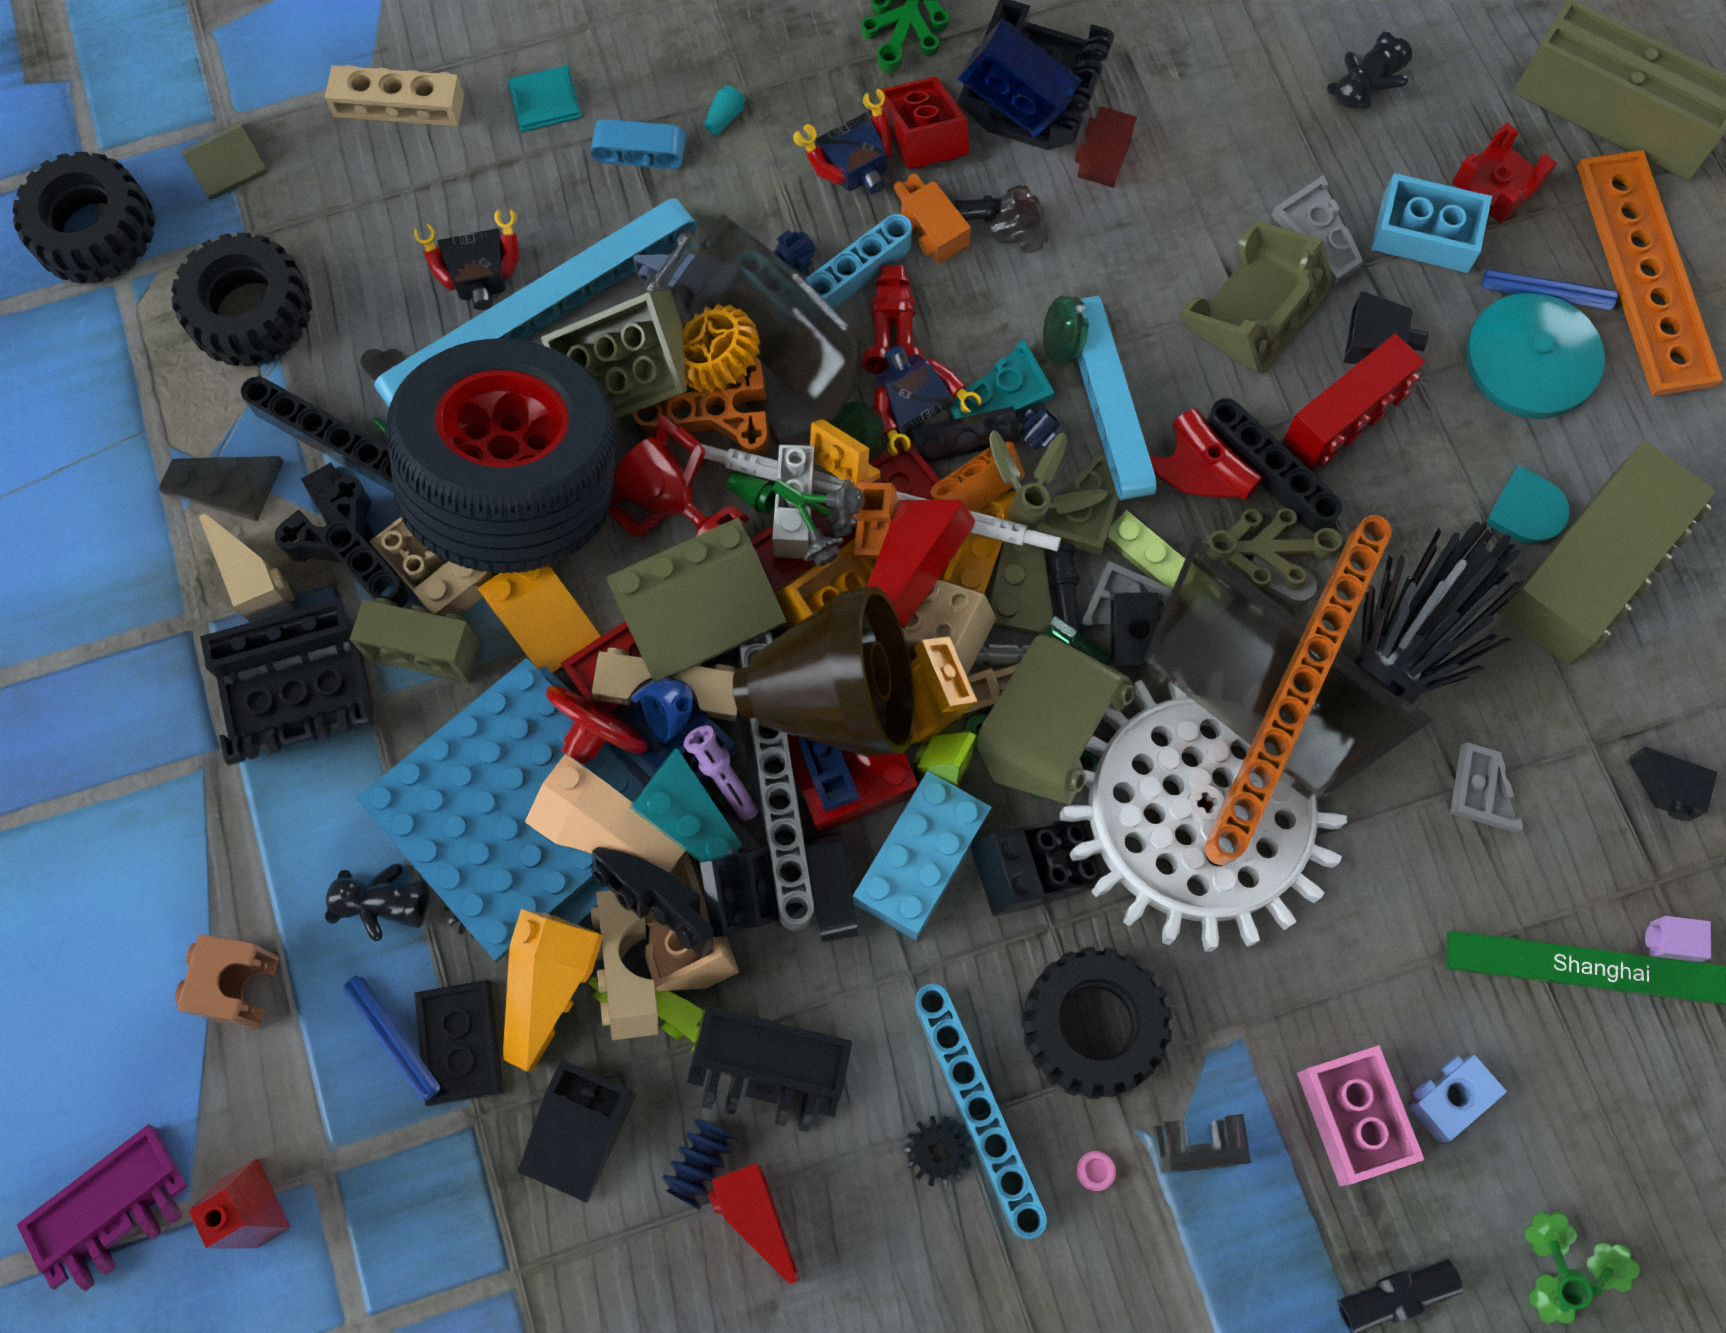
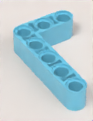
(864, 267)

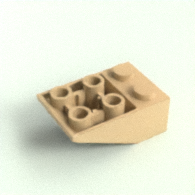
(431, 579)

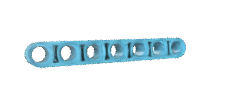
(1114, 408)
(980, 1130)

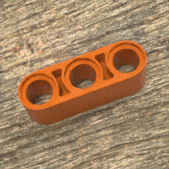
(976, 481)

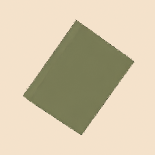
(224, 160)

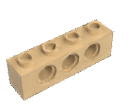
(394, 95)

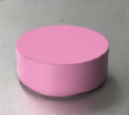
(1095, 1171)

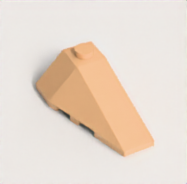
(587, 813)
(675, 966)

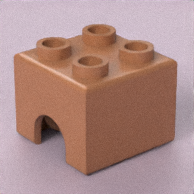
(218, 977)

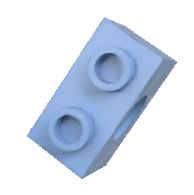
(1477, 1091)

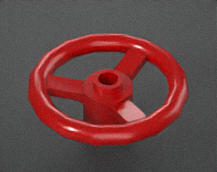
(592, 727)

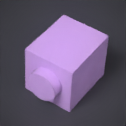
(1679, 939)

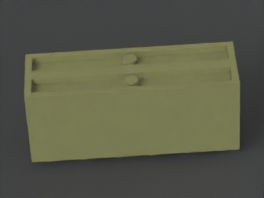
(1628, 89)
(1609, 554)

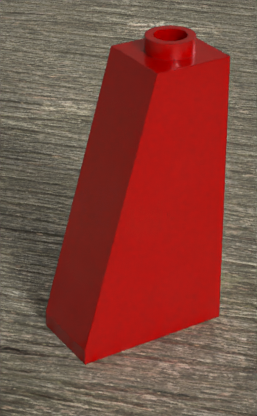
(918, 550)
(239, 1210)

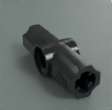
(1400, 1296)

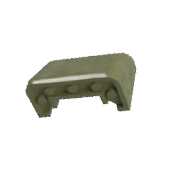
(1265, 298)
(1048, 719)

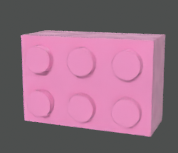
(1360, 1116)

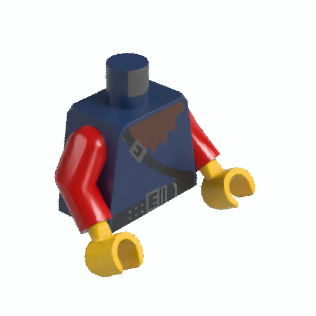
(854, 151)
(913, 393)

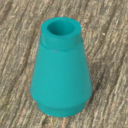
(724, 109)

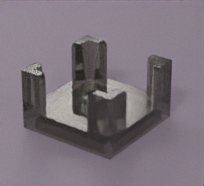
(1228, 1141)

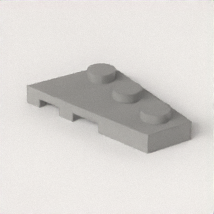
(1316, 214)

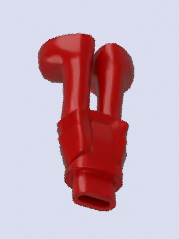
(891, 306)

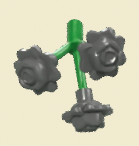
(842, 520)

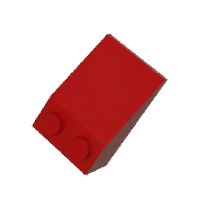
(925, 123)
(750, 1210)

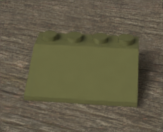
(630, 350)
(696, 600)

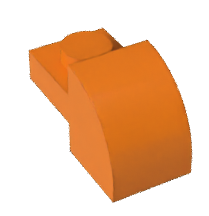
(874, 518)

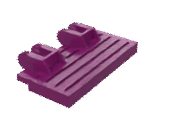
(96, 1209)

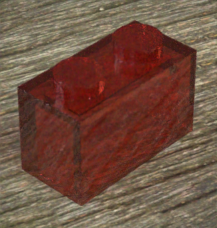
(1106, 146)

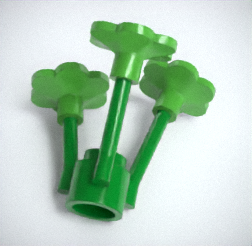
(1572, 1289)

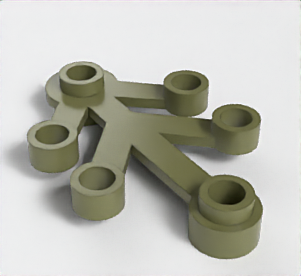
(1267, 548)

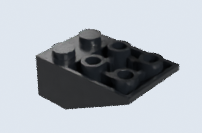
(1033, 865)
(575, 1130)

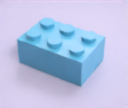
(1431, 223)

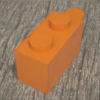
(933, 218)

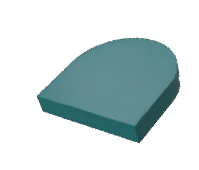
(1529, 508)

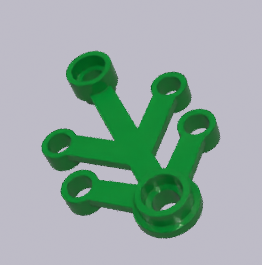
(905, 16)

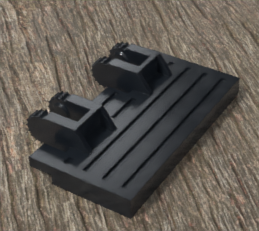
(770, 1058)

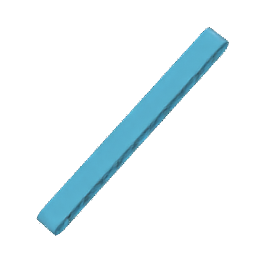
(559, 289)

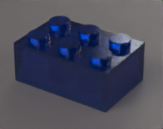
(1019, 78)

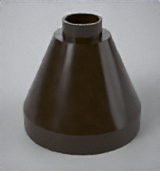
(836, 678)

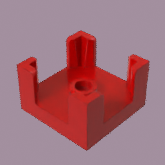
(1503, 174)

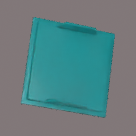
(544, 98)

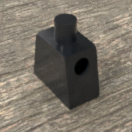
(1374, 322)

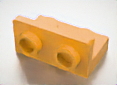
(841, 454)
(973, 563)

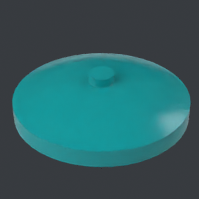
(1535, 355)

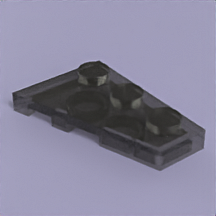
(223, 483)

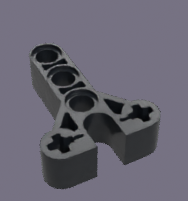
(324, 542)

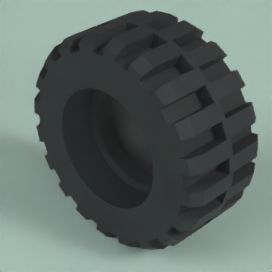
(63, 189)
(224, 267)
(1137, 992)

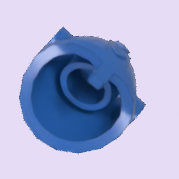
(673, 703)

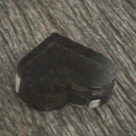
(377, 362)

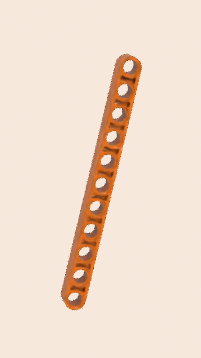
(1291, 700)

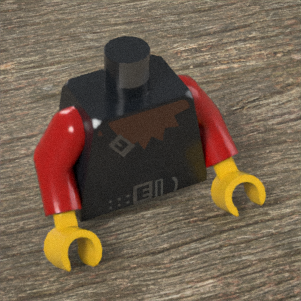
(475, 262)

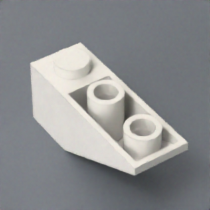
(789, 529)

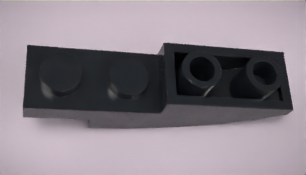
(652, 889)

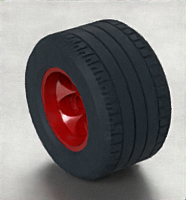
(502, 455)

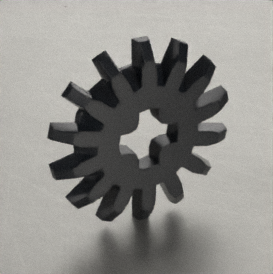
(924, 1159)

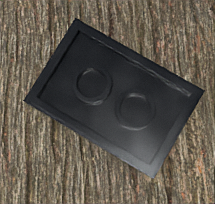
(459, 1041)

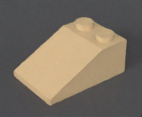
(250, 582)

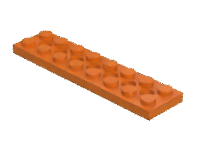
(1635, 287)

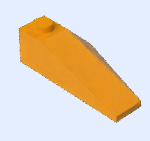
(543, 972)

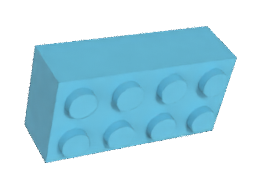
(921, 855)

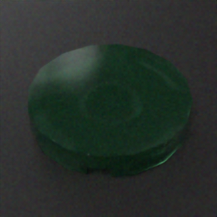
(1065, 329)
(861, 423)

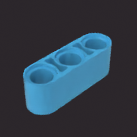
(638, 144)

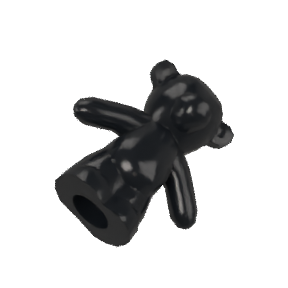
(1375, 72)
(380, 898)

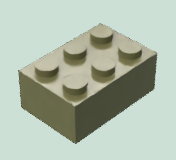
(416, 640)

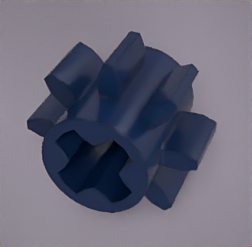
(795, 249)
(1039, 427)

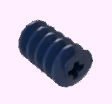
(698, 1163)

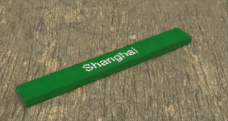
(1586, 967)

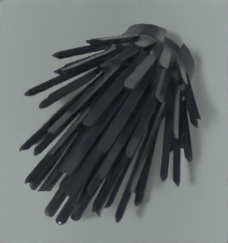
(1418, 634)

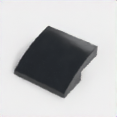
(739, 891)

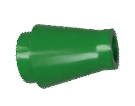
(753, 491)

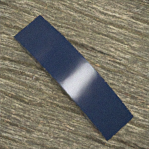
(829, 774)

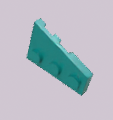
(1011, 382)
(684, 811)

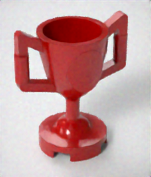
(659, 483)

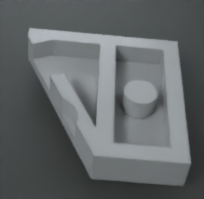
(1119, 580)
(1482, 788)

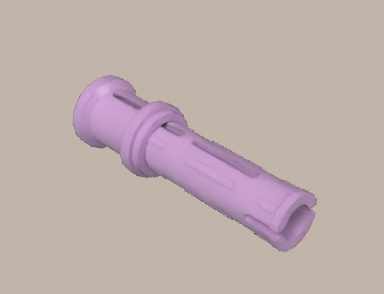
(708, 752)

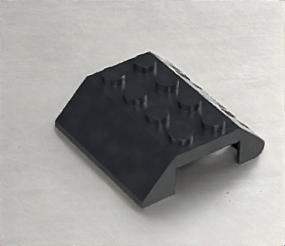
(1075, 53)
(288, 680)

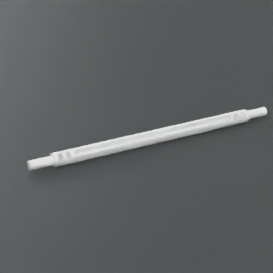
(824, 482)

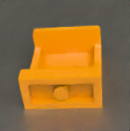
(939, 688)

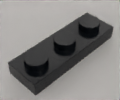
(965, 434)

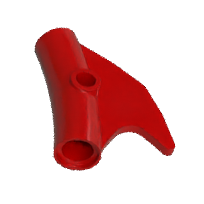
(1204, 462)

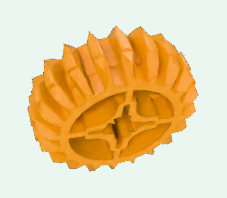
(718, 347)

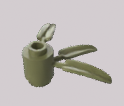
(1033, 499)

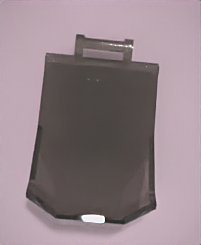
(805, 345)

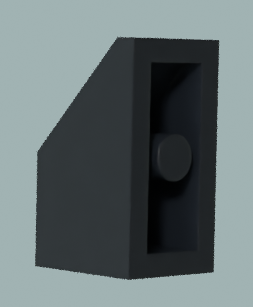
(1674, 783)

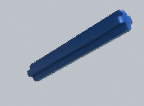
(1566, 291)
(391, 1038)

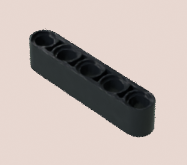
(1275, 481)

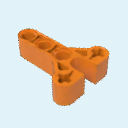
(730, 423)

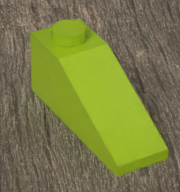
(946, 756)

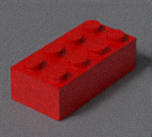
(1353, 403)

